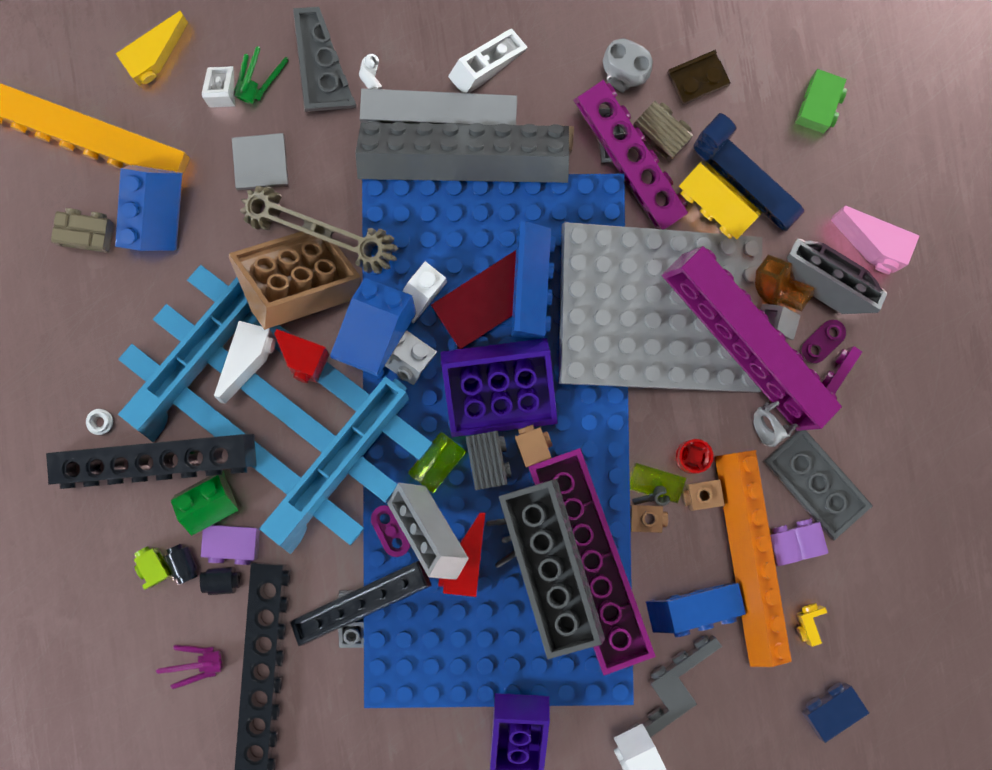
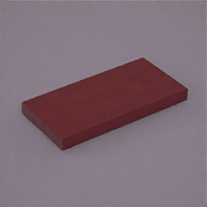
(479, 303)

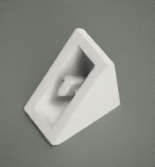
(219, 87)

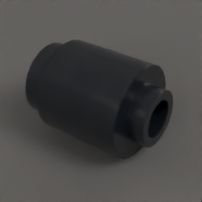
(180, 564)
(219, 581)

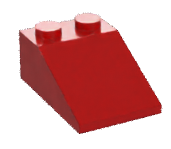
(467, 580)

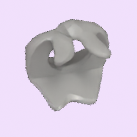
(766, 435)

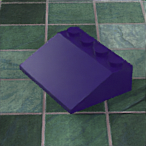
(499, 387)

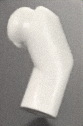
(368, 71)

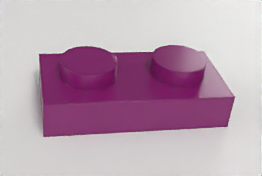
(845, 360)

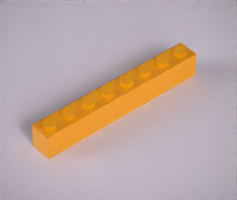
(86, 133)

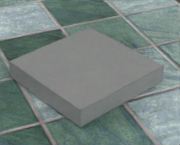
(260, 161)

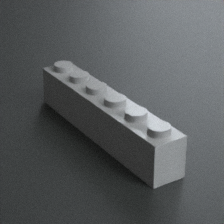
(436, 107)

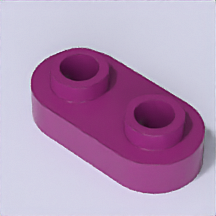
(823, 341)
(389, 531)

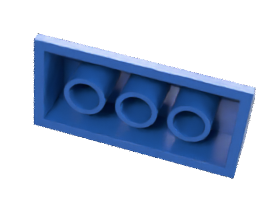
(531, 281)

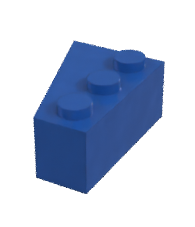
(696, 609)

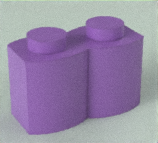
(797, 542)

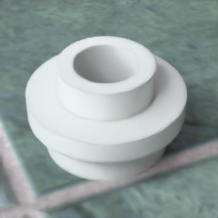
(92, 418)

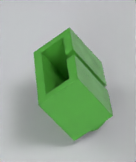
(821, 101)

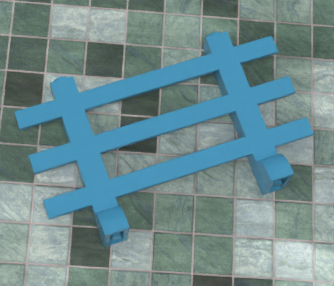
(339, 455)

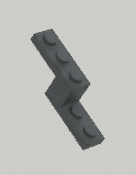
(671, 689)

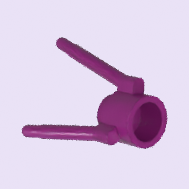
(209, 664)

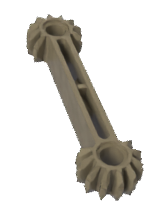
(318, 229)

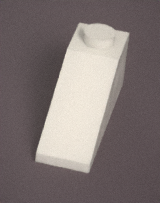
(486, 61)
(246, 355)

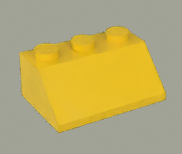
(719, 200)

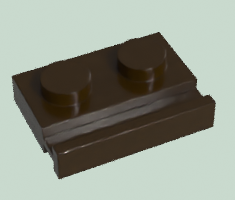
(699, 77)

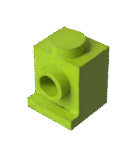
(151, 566)

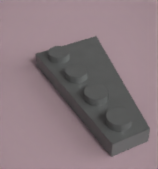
(320, 71)

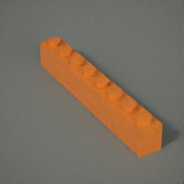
(753, 559)

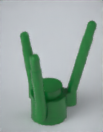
(246, 88)

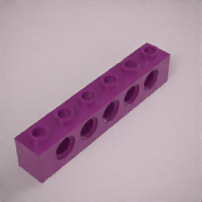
(617, 150)

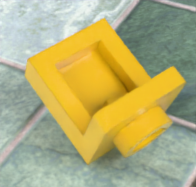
(807, 630)

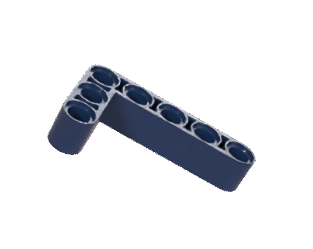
(745, 174)

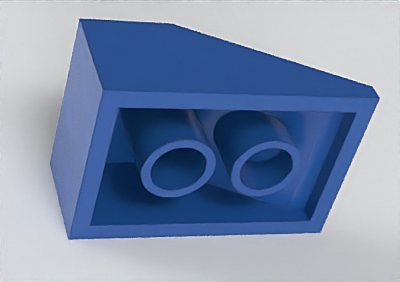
(373, 326)

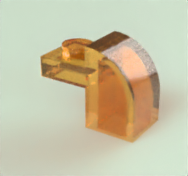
(777, 287)

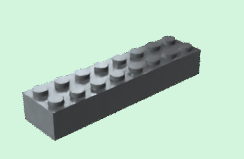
(463, 152)

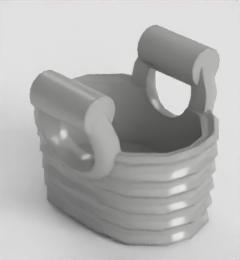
(627, 64)

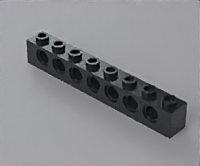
(63, 465)
(253, 656)

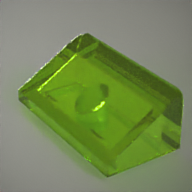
(437, 462)
(646, 479)

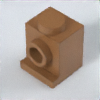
(638, 514)

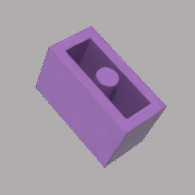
(230, 542)

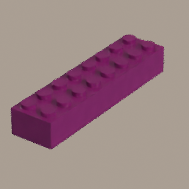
(751, 339)
(618, 612)

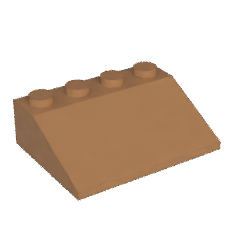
(293, 277)

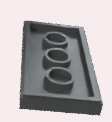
(817, 483)

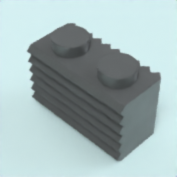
(487, 460)

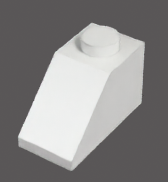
(424, 287)

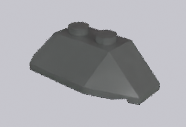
(835, 278)

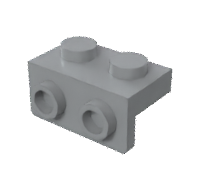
(410, 358)

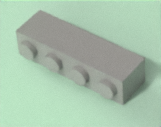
(427, 531)

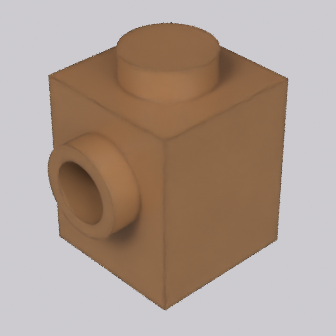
(533, 445)
(703, 495)

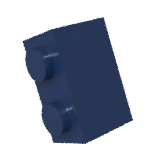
(834, 711)

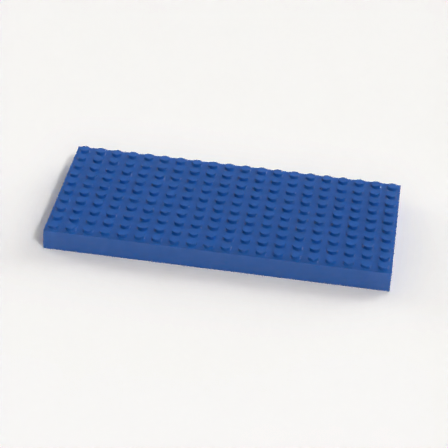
(461, 647)

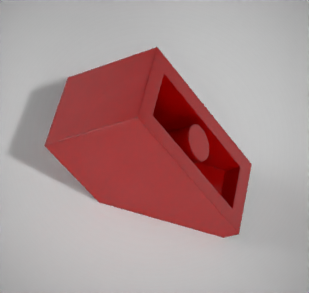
(302, 356)

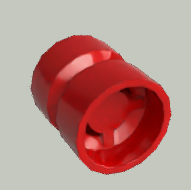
(694, 456)

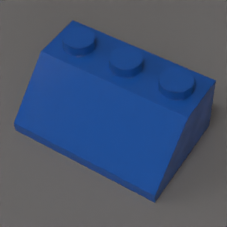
(148, 209)

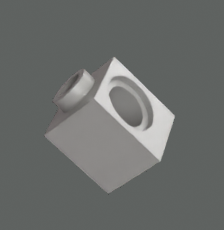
(782, 319)

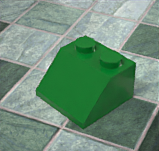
(204, 503)

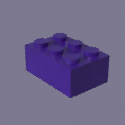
(519, 732)

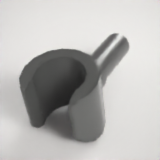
(662, 501)

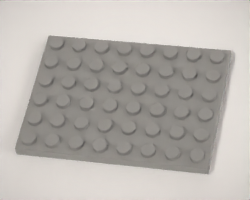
(629, 324)

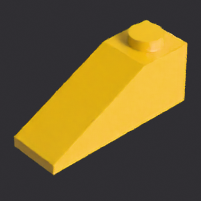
(150, 52)

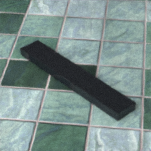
(360, 603)

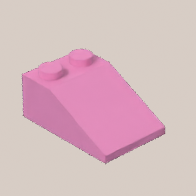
(876, 240)

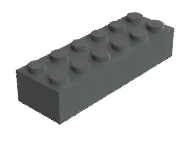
(552, 569)

